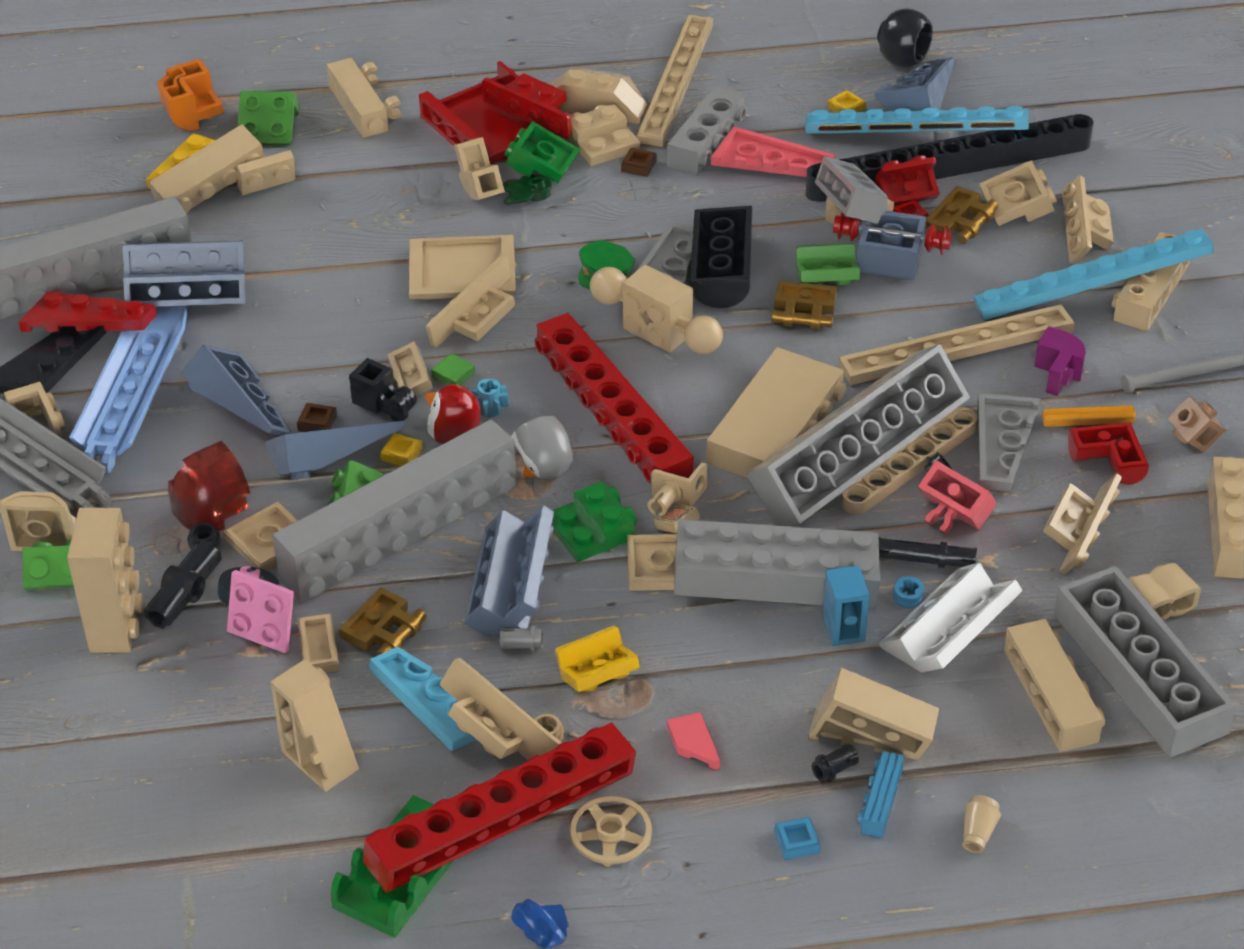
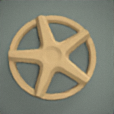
(610, 830)

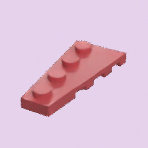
(764, 153)

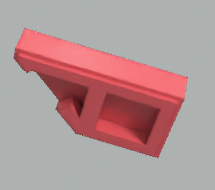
(693, 739)

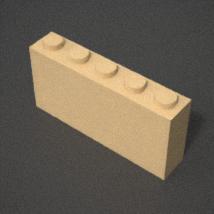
(773, 410)

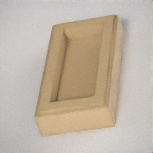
(319, 642)

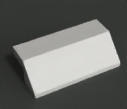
(949, 618)

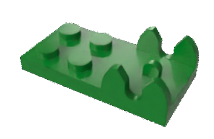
(365, 899)

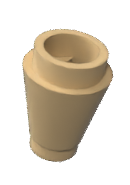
(979, 822)

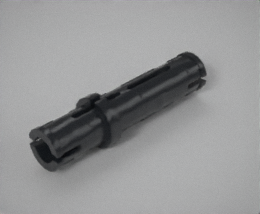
(927, 553)

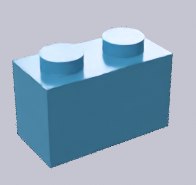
(845, 605)

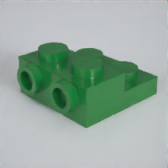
(541, 152)
(593, 522)

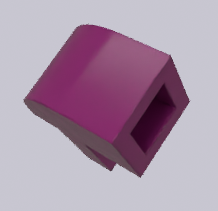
(1061, 356)

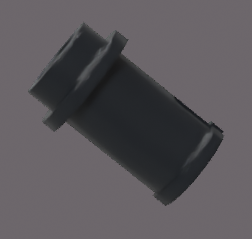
(828, 766)

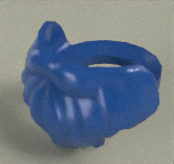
(542, 924)

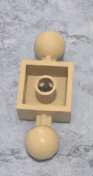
(657, 309)

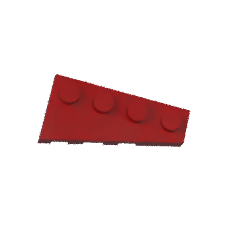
(87, 313)

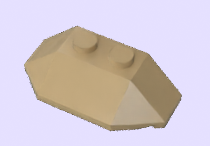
(590, 88)

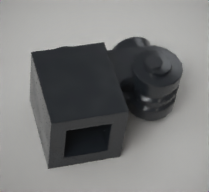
(374, 390)

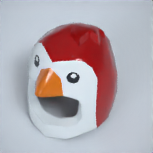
(452, 412)

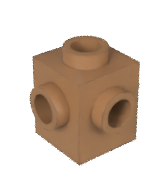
(1196, 424)

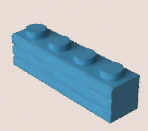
(882, 794)

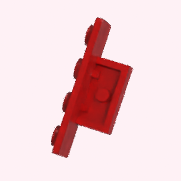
(530, 101)

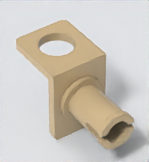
(676, 489)

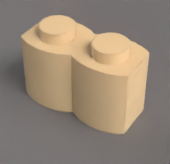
(1168, 590)

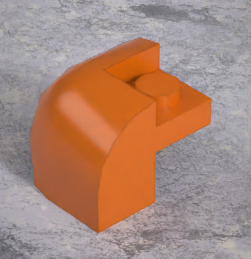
(189, 95)

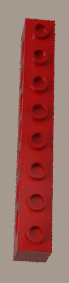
(612, 398)
(497, 806)

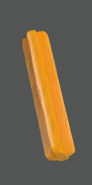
(1088, 416)

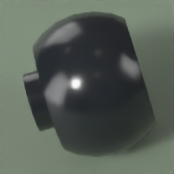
(905, 37)

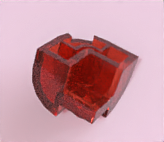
(208, 487)

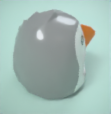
(543, 447)

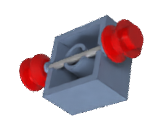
(893, 244)

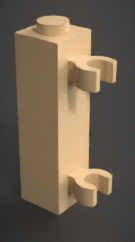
(357, 97)

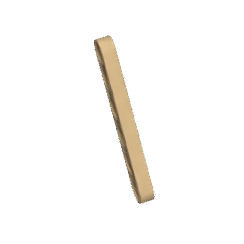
(915, 463)

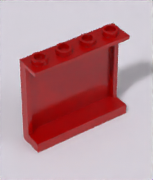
(469, 117)

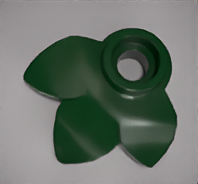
(527, 189)

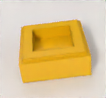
(846, 100)
(401, 449)

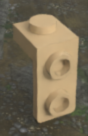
(33, 402)

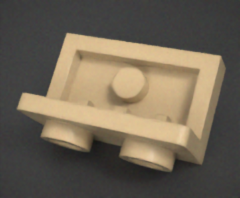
(266, 172)

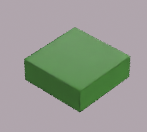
(453, 370)

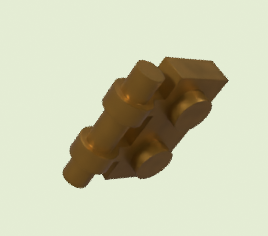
(956, 209)
(804, 298)
(376, 617)

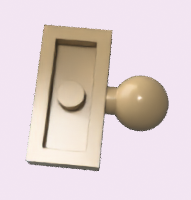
(410, 369)

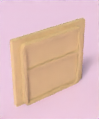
(448, 264)

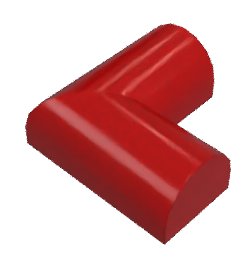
(1113, 442)

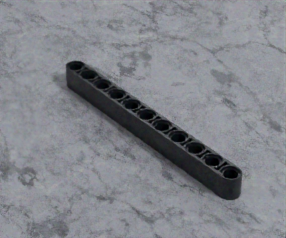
(978, 150)

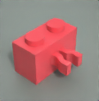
(956, 496)

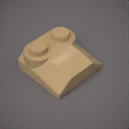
(36, 518)

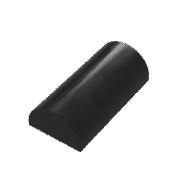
(721, 255)

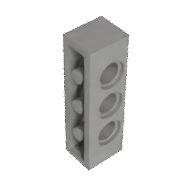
(705, 130)
(851, 190)

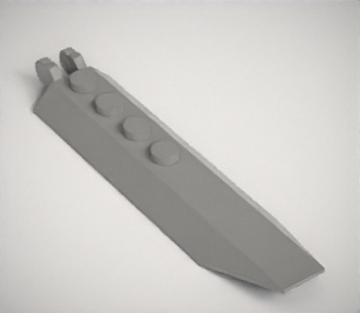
(47, 461)

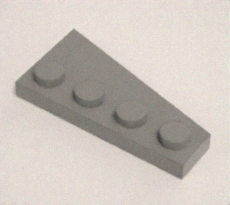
(672, 252)

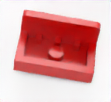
(908, 180)

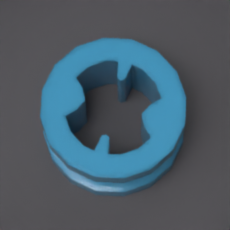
(912, 584)

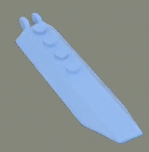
(128, 386)

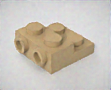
(602, 134)
(1019, 194)

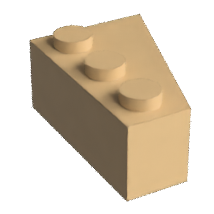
(874, 716)
(312, 726)

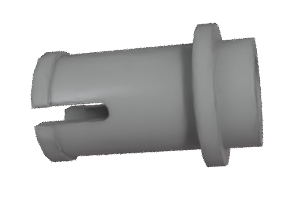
(521, 638)

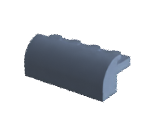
(184, 273)
(509, 572)

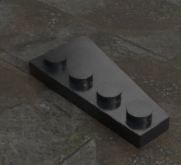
(48, 358)

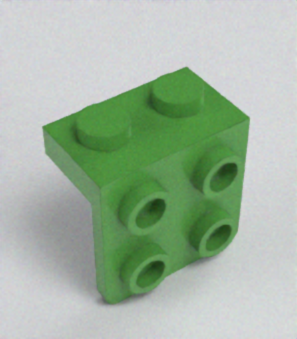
(269, 115)

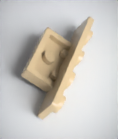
(1085, 220)
(476, 307)
(1077, 519)
(493, 716)

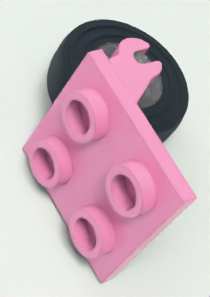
(257, 606)

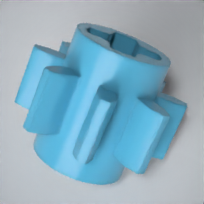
(491, 397)

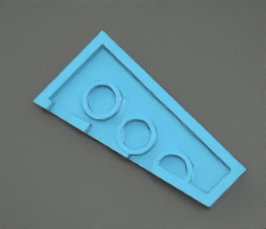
(421, 693)

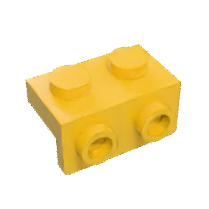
(595, 660)

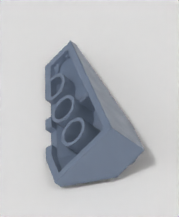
(920, 89)
(232, 383)
(309, 451)

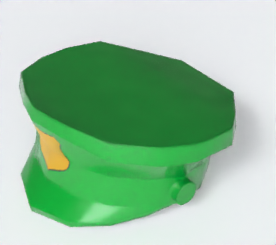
(601, 255)

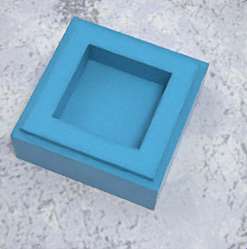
(797, 838)

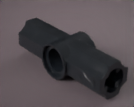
(182, 584)

